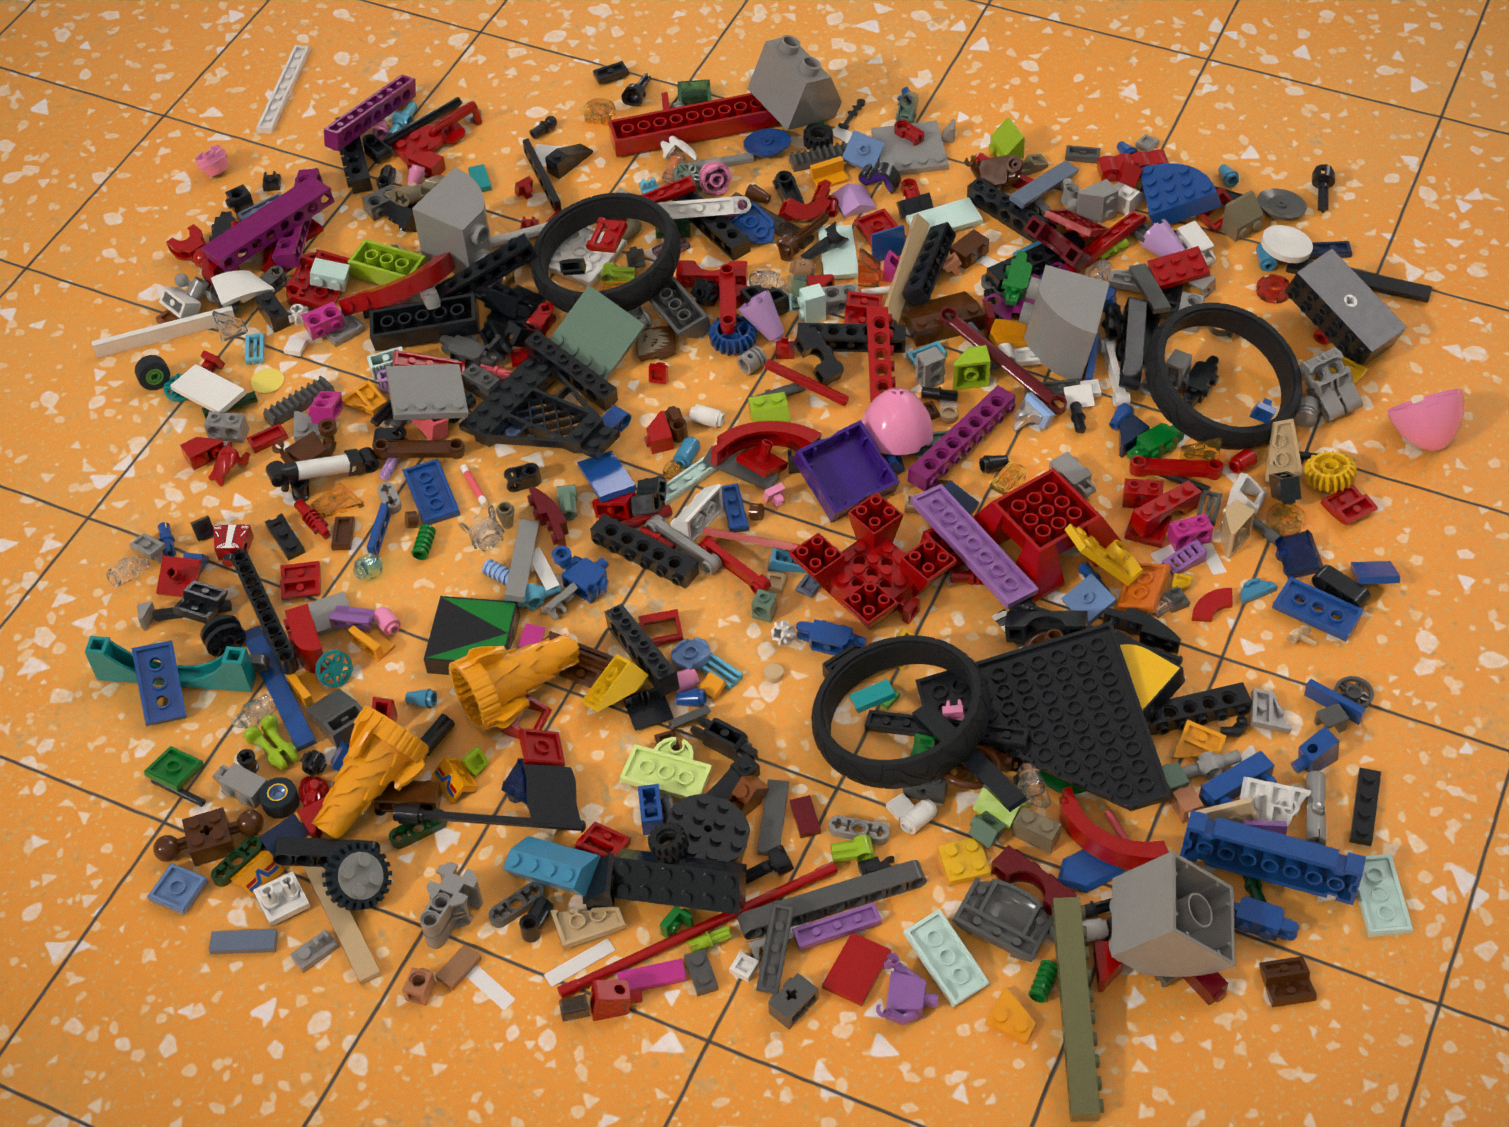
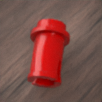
(832, 208)

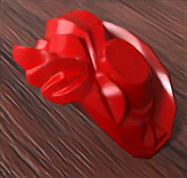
(312, 789)

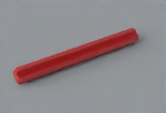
(806, 382)

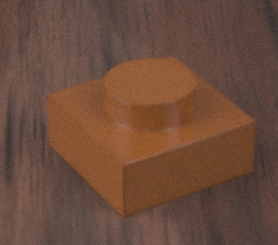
(165, 317)

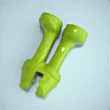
(269, 726)

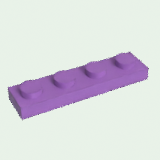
(836, 926)

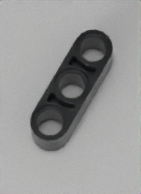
(1341, 586)

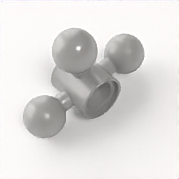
(1069, 194)
(197, 287)

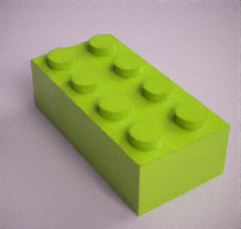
(382, 262)

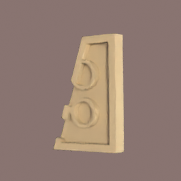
(1283, 449)
(1232, 811)
(584, 926)

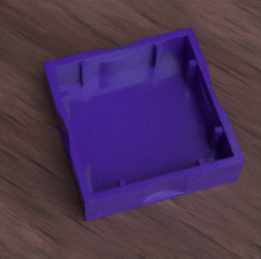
(845, 470)

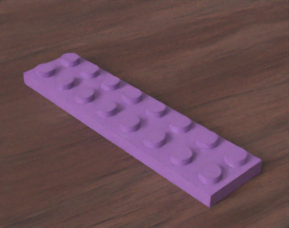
(974, 546)

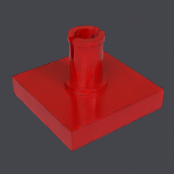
(762, 460)
(177, 574)

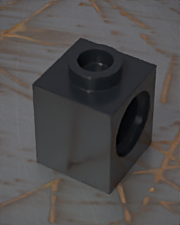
(238, 199)

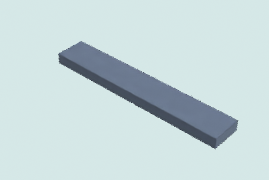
(1043, 184)

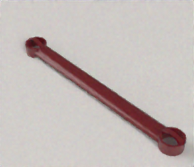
(1003, 361)

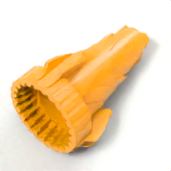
(496, 680)
(376, 756)

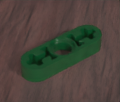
(414, 836)
(222, 869)

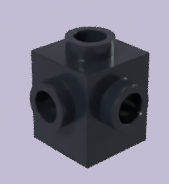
(705, 292)

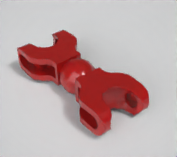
(191, 250)

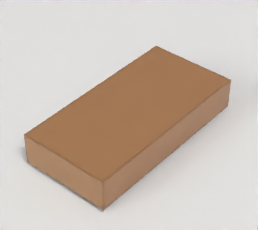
(458, 967)

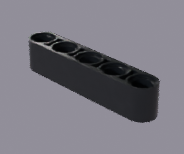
(308, 851)

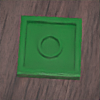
(173, 768)

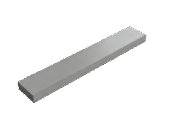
(521, 560)

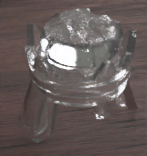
(484, 532)

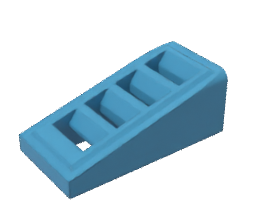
(777, 563)

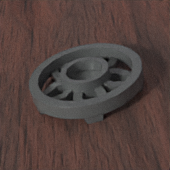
(1355, 692)

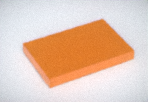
(1146, 589)

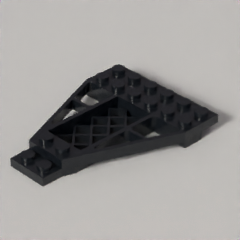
(525, 389)

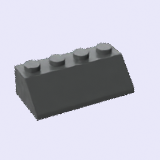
(681, 310)

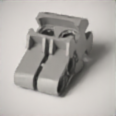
(1333, 391)
(449, 904)

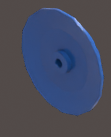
(767, 142)

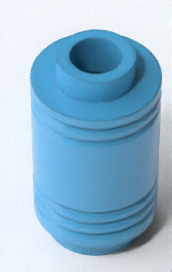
(1266, 262)
(687, 452)

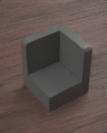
(1332, 717)

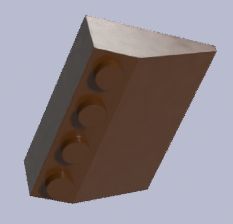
(924, 320)

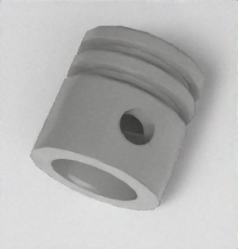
(753, 359)
(1307, 412)

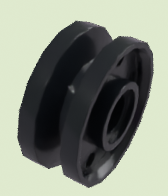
(222, 632)

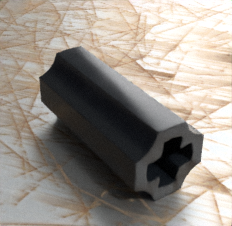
(437, 732)

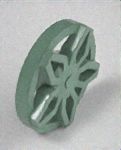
(684, 169)

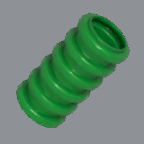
(423, 542)
(1043, 982)

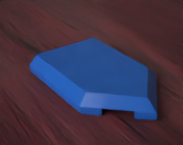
(755, 225)
(1086, 872)

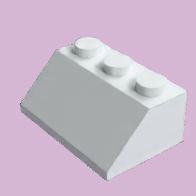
(699, 512)

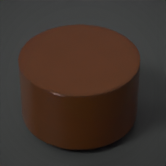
(756, 511)
(411, 519)

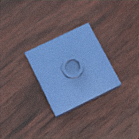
(862, 150)
(1089, 597)
(177, 889)

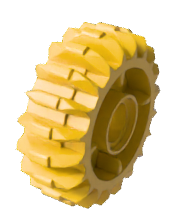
(1330, 471)

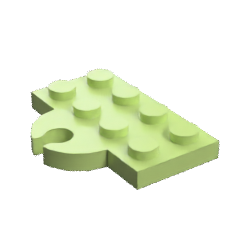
(673, 770)

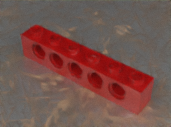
(880, 318)

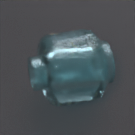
(368, 567)

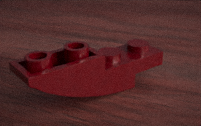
(548, 515)

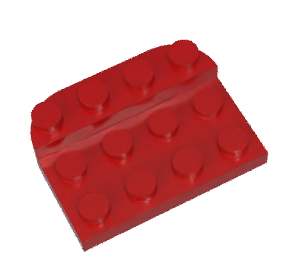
(299, 288)

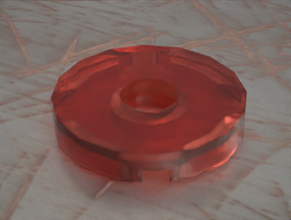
(1269, 295)

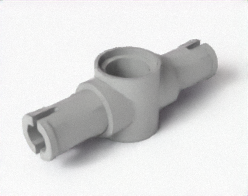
(1211, 764)

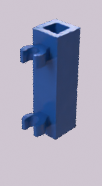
(1229, 783)

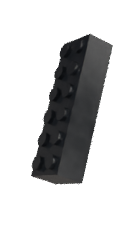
(416, 324)
(681, 883)

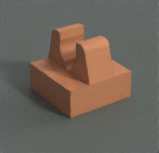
(952, 263)

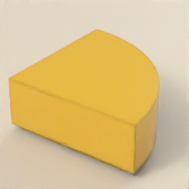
(1181, 580)

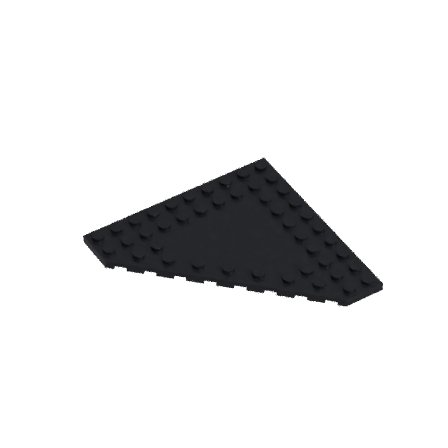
(1078, 713)

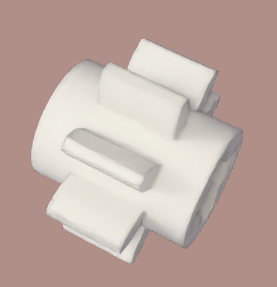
(295, 313)
(783, 632)

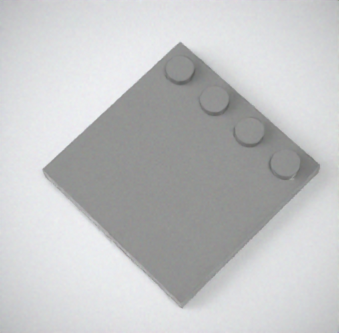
(912, 159)
(426, 392)

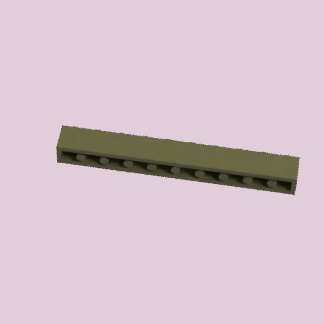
(1075, 1010)

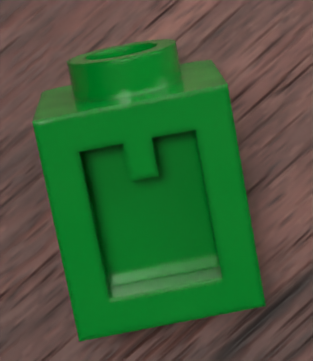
(922, 743)
(674, 919)

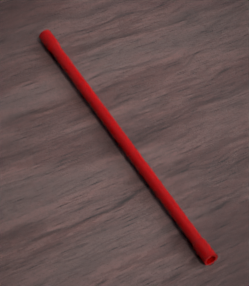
(578, 984)

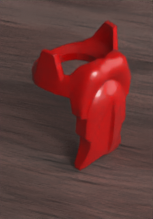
(225, 461)

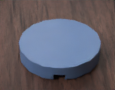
(691, 654)

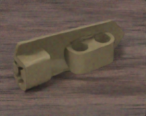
(408, 195)

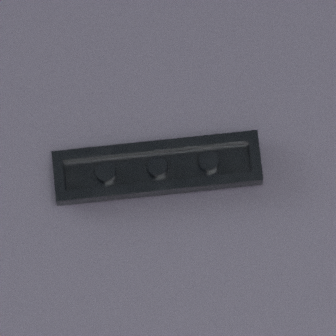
(1365, 807)

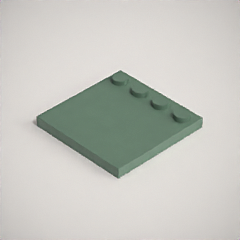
(598, 332)

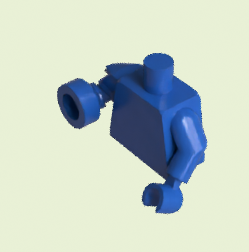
(587, 575)

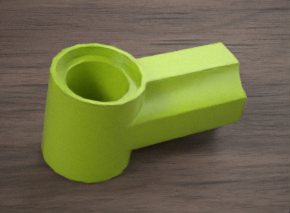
(612, 272)
(858, 849)

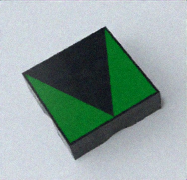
(466, 625)

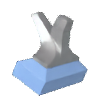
(1033, 411)

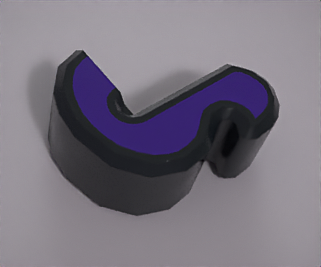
(882, 172)

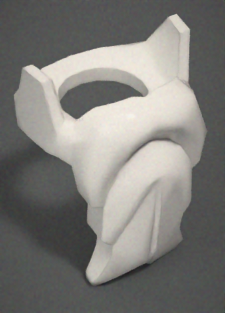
(670, 147)

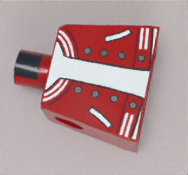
(231, 538)

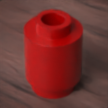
(1242, 461)

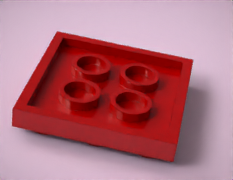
(1073, 221)

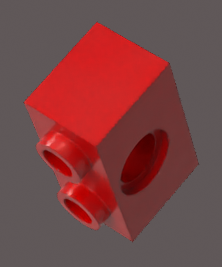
(1139, 492)

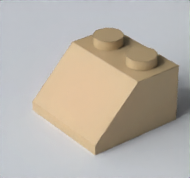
(1236, 526)

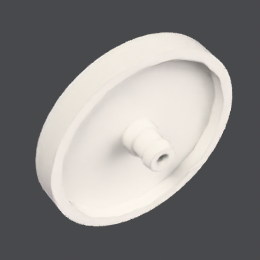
(1286, 244)

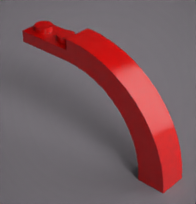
(399, 289)

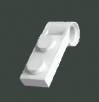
(1021, 356)

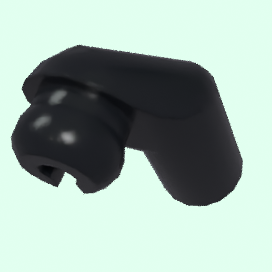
(1237, 729)

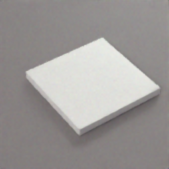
(576, 248)

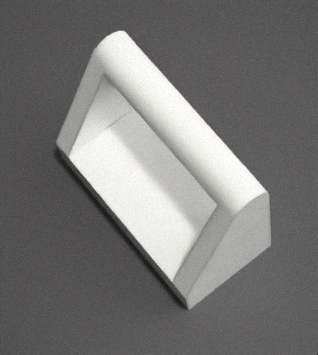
(1247, 485)

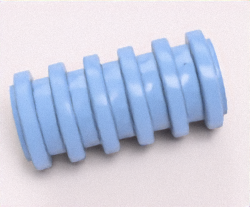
(496, 571)

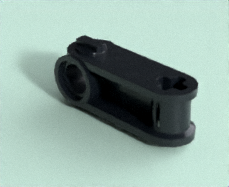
(786, 186)

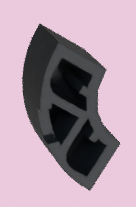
(779, 297)
(648, 496)

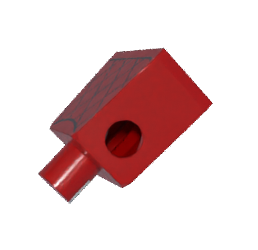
(612, 998)

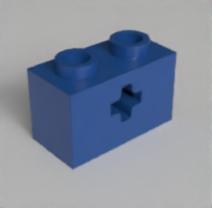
(650, 807)

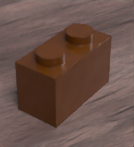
(970, 248)

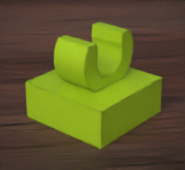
(475, 761)

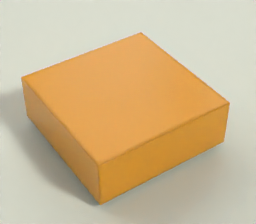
(713, 685)

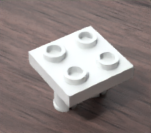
(281, 898)

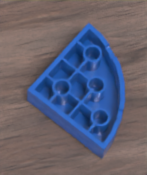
(1177, 192)

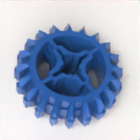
(734, 342)

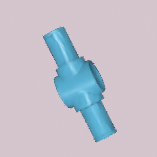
(403, 118)
(536, 595)

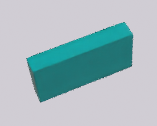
(480, 175)
(872, 696)

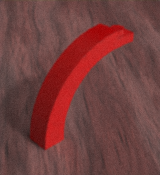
(751, 435)
(1101, 844)

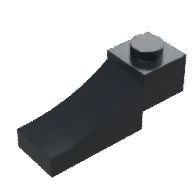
(741, 767)

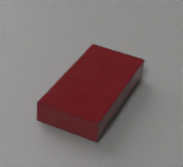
(805, 816)

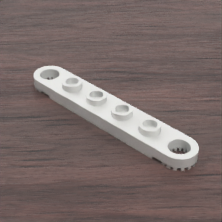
(705, 207)

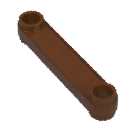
(419, 448)

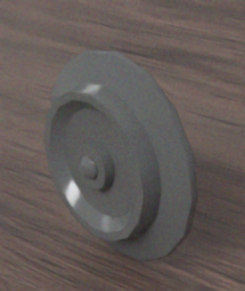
(1281, 204)

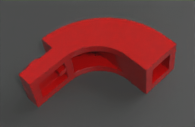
(798, 212)

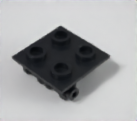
(647, 708)

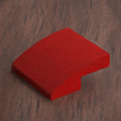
(856, 306)
(1348, 505)
(300, 580)

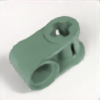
(905, 110)

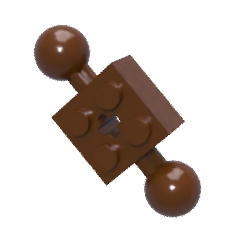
(208, 836)

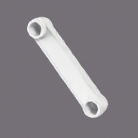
(1108, 349)

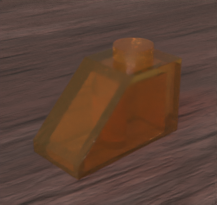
(869, 270)

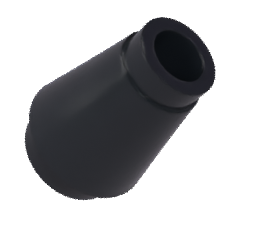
(991, 463)

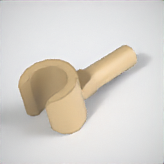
(1296, 634)

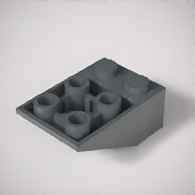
(335, 716)

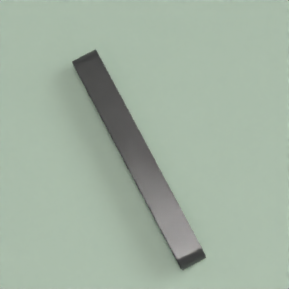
(838, 897)

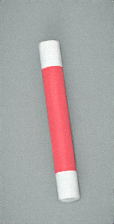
(473, 484)

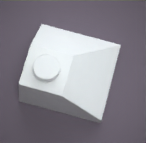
(1128, 198)

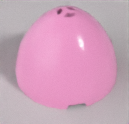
(898, 422)
(1430, 422)

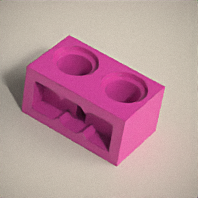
(323, 320)
(325, 405)
(1187, 530)

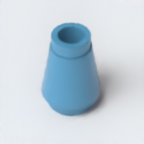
(1228, 175)
(423, 698)

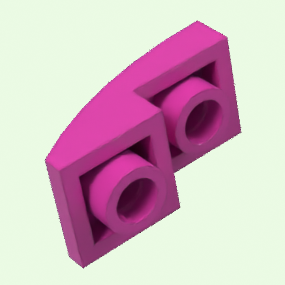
(531, 635)

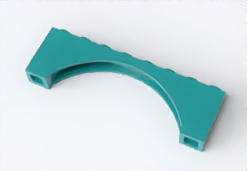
(229, 672)

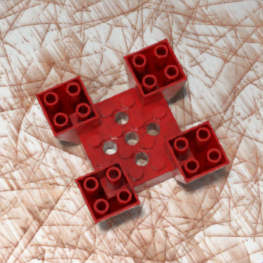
(1037, 520)
(872, 571)

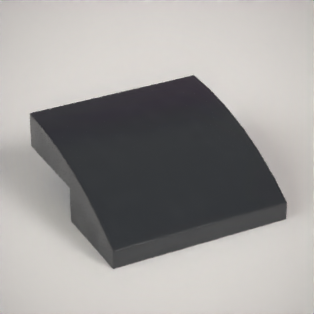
(200, 602)

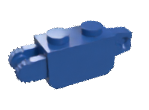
(828, 637)
(1263, 920)

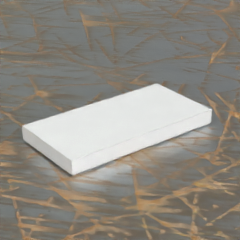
(208, 389)

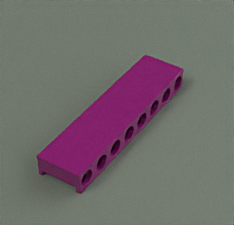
(268, 222)

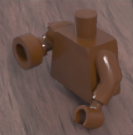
(997, 171)
(310, 445)

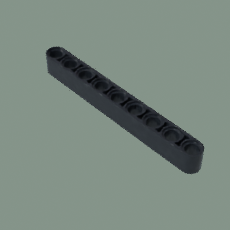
(265, 612)

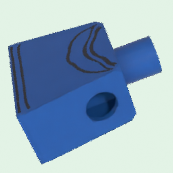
(1317, 752)

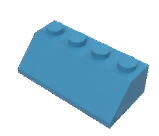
(552, 865)

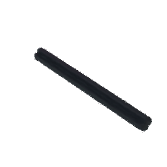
(424, 120)

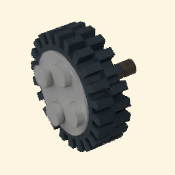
(356, 876)

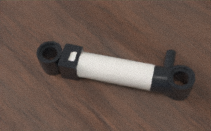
(350, 462)

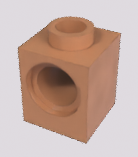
(1184, 801)
(421, 993)

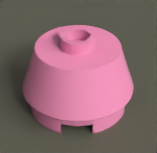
(213, 161)
(714, 178)

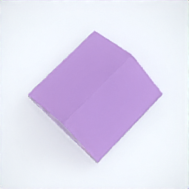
(853, 200)

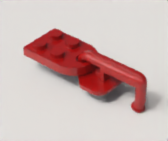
(433, 137)

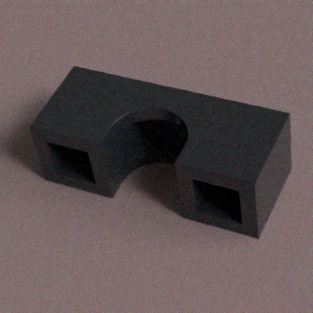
(812, 343)

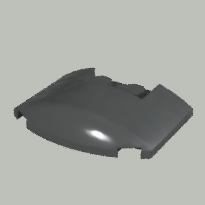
(1004, 917)

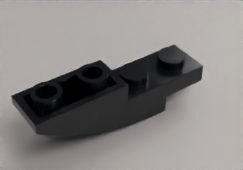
(1150, 630)

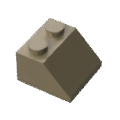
(1242, 216)

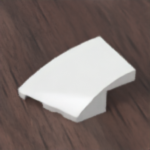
(239, 286)
(1273, 800)

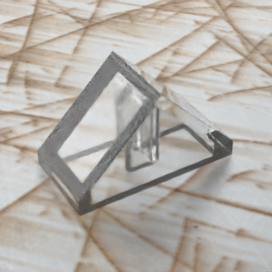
(228, 326)

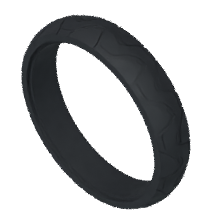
(587, 213)
(1252, 329)
(919, 767)

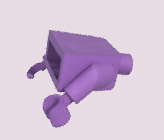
(905, 994)

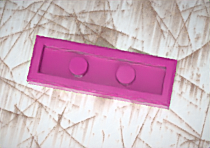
(654, 975)

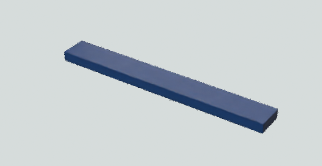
(280, 691)

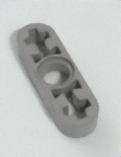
(853, 822)

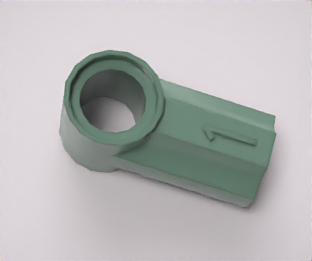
(567, 498)

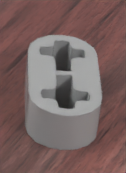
(393, 496)

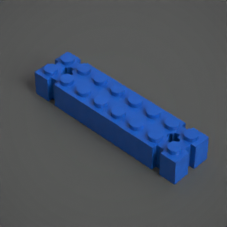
(1273, 857)

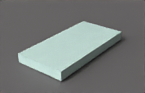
(958, 214)
(842, 260)
(1382, 898)
(946, 958)

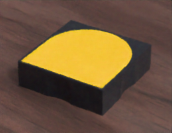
(1151, 673)

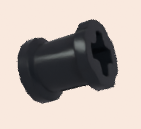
(246, 759)

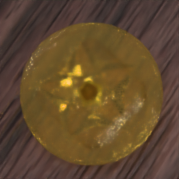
(671, 469)

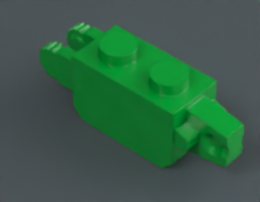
(1017, 280)
(1156, 441)

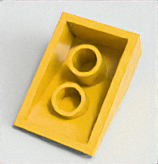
(615, 683)

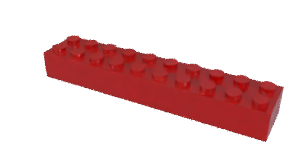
(689, 123)

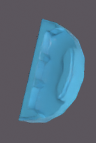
(1256, 589)

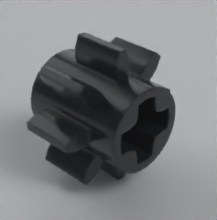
(313, 762)

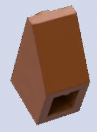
(748, 793)

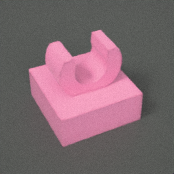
(774, 494)
(954, 712)

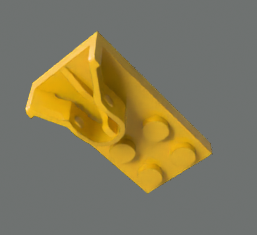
(1110, 558)

